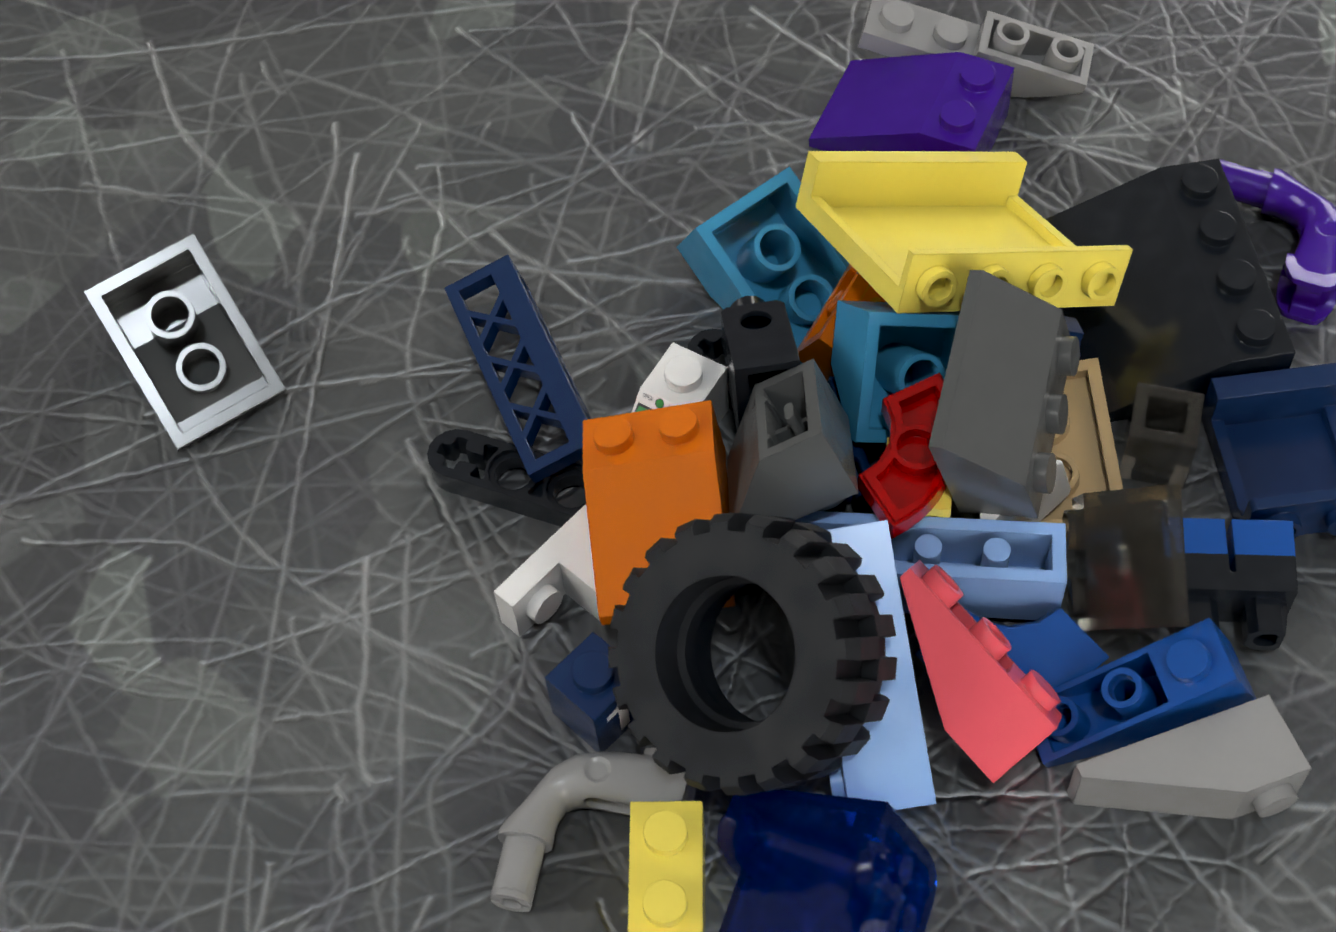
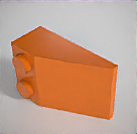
(643, 482)

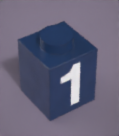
(584, 695)

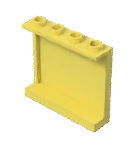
(932, 216)

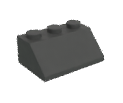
(1003, 399)

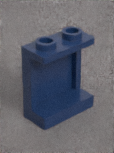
(1276, 445)

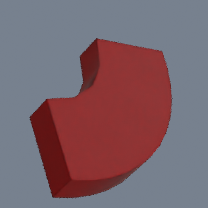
(906, 477)

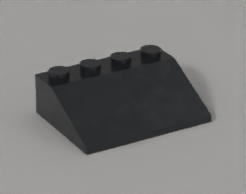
(1191, 291)

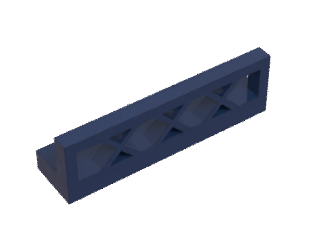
(535, 343)

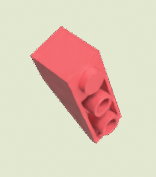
(978, 688)

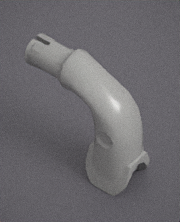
(583, 781)

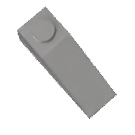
(1205, 768)

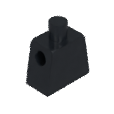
(755, 344)

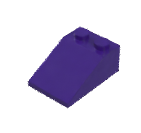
(916, 105)

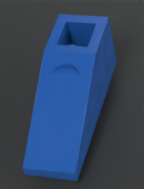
(1147, 694)

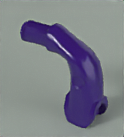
(1309, 276)

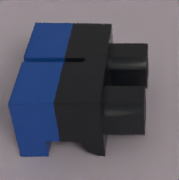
(1241, 576)

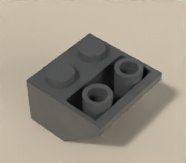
(791, 448)

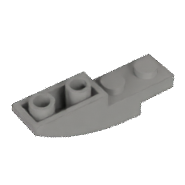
(1042, 59)

